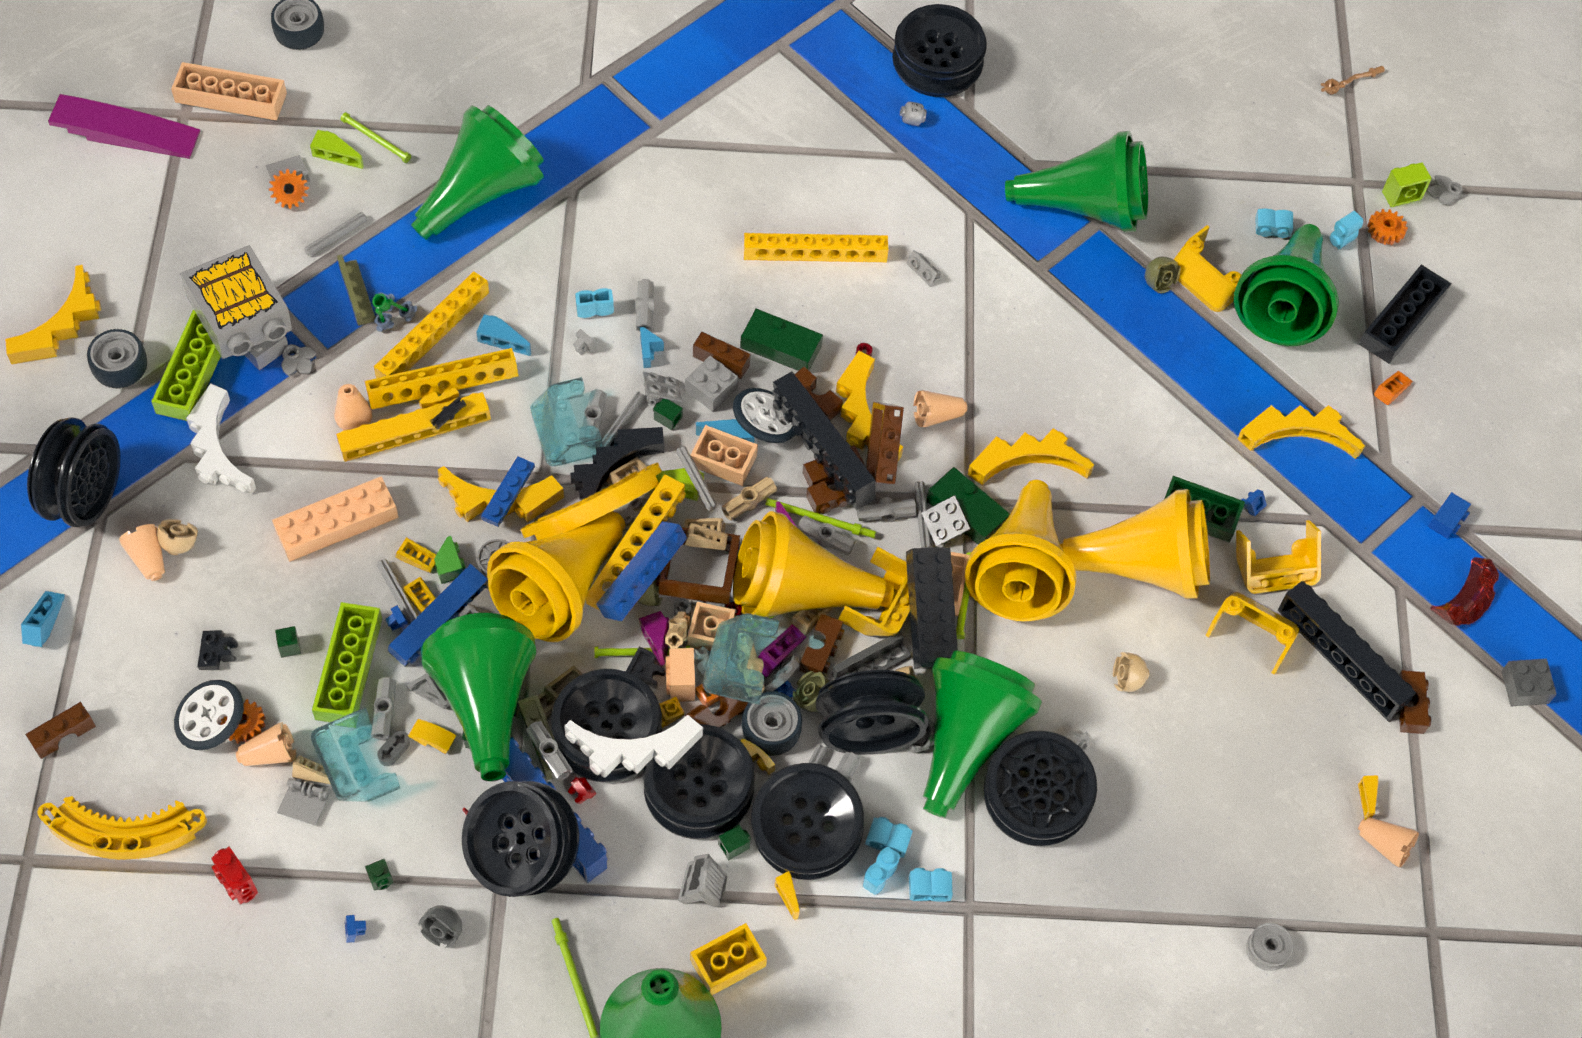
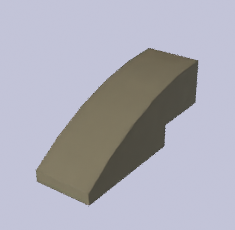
(553, 689)

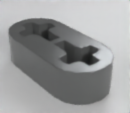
(389, 746)

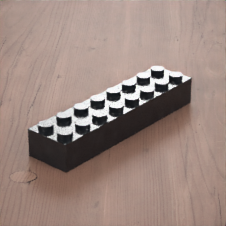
(824, 441)
(1346, 651)

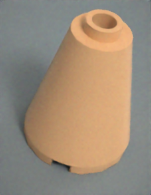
(351, 408)
(937, 408)
(145, 551)
(268, 747)
(1389, 839)

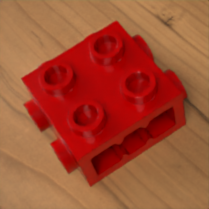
(233, 876)

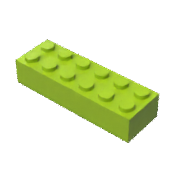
(187, 372)
(347, 662)

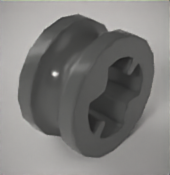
(682, 603)

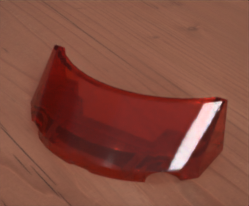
(1473, 597)

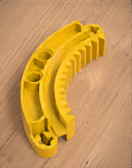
(595, 505)
(154, 835)

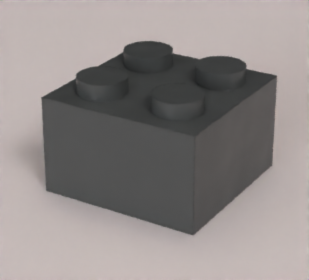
(1528, 682)

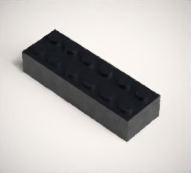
(1405, 314)
(931, 605)

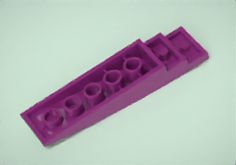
(123, 126)

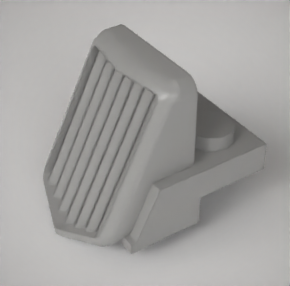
(703, 882)

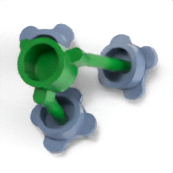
(384, 303)

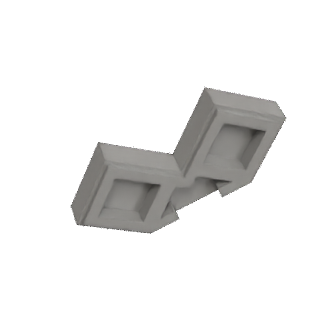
(786, 670)

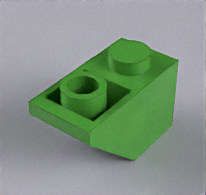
(447, 561)

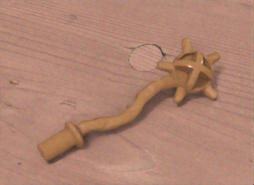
(1332, 86)

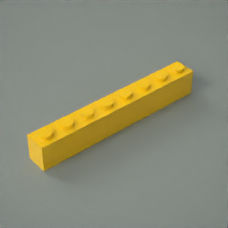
(409, 428)

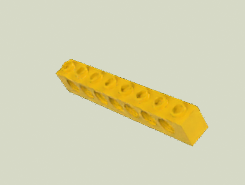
(815, 247)
(433, 326)
(441, 377)
(666, 488)

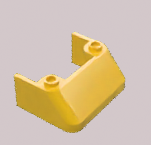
(1203, 278)
(1281, 571)
(892, 616)
(1263, 617)

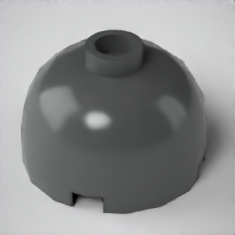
(441, 925)

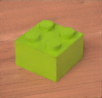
(1406, 184)

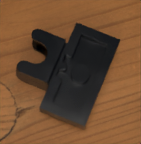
(214, 649)
(644, 667)

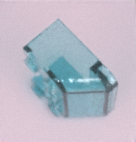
(557, 427)
(729, 657)
(344, 763)

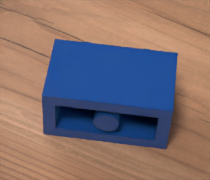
(1449, 516)

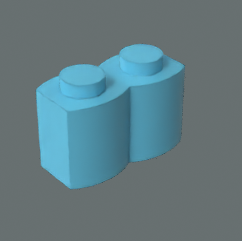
(1272, 222)
(1346, 230)
(594, 303)
(885, 834)
(879, 872)
(930, 885)

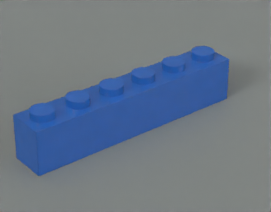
(641, 571)
(442, 609)

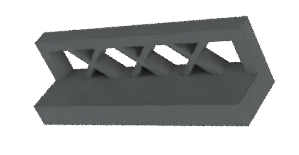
(872, 653)

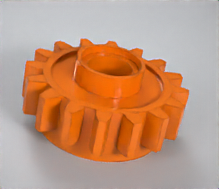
(298, 188)
(1387, 227)
(253, 725)

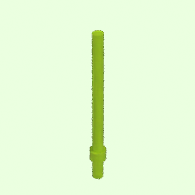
(856, 528)
(561, 939)

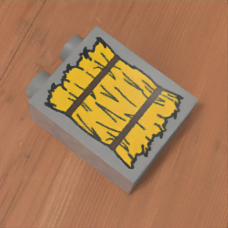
(236, 302)

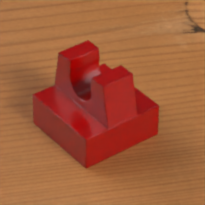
(583, 788)

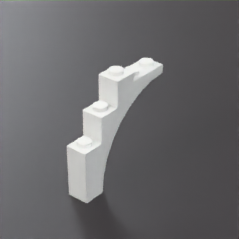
(206, 421)
(635, 753)

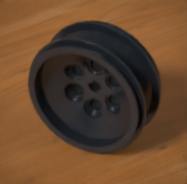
(939, 50)
(73, 472)
(601, 693)
(871, 712)
(714, 752)
(815, 786)
(1019, 816)
(490, 825)

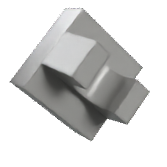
(583, 342)

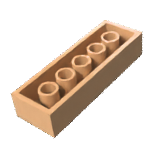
(229, 91)
(335, 518)

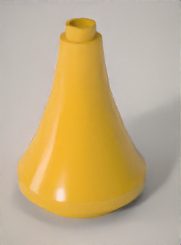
(1156, 546)
(1022, 565)
(789, 572)
(549, 578)

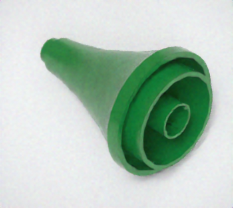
(484, 165)
(1099, 184)
(1289, 294)
(480, 669)
(975, 713)
(661, 1006)

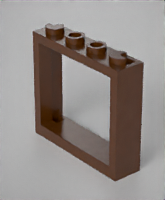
(884, 442)
(701, 591)

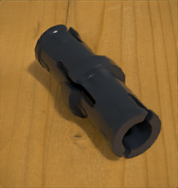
(448, 412)

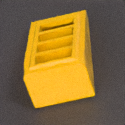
(407, 558)
(413, 596)
(1368, 794)
(786, 890)

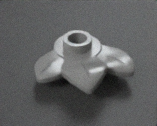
(1445, 189)
(299, 362)

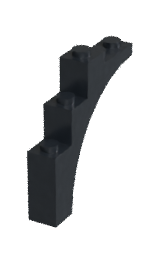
(627, 446)

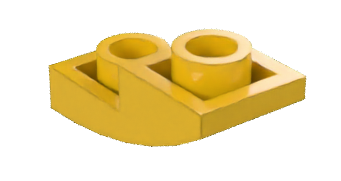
(433, 398)
(671, 711)
(432, 734)
(764, 761)

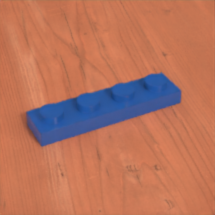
(507, 491)

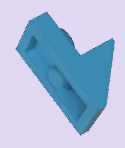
(649, 344)

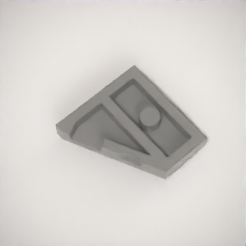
(428, 689)

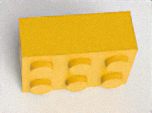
(728, 959)

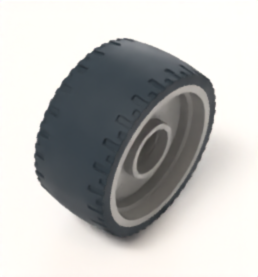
(297, 23)
(117, 358)
(777, 710)

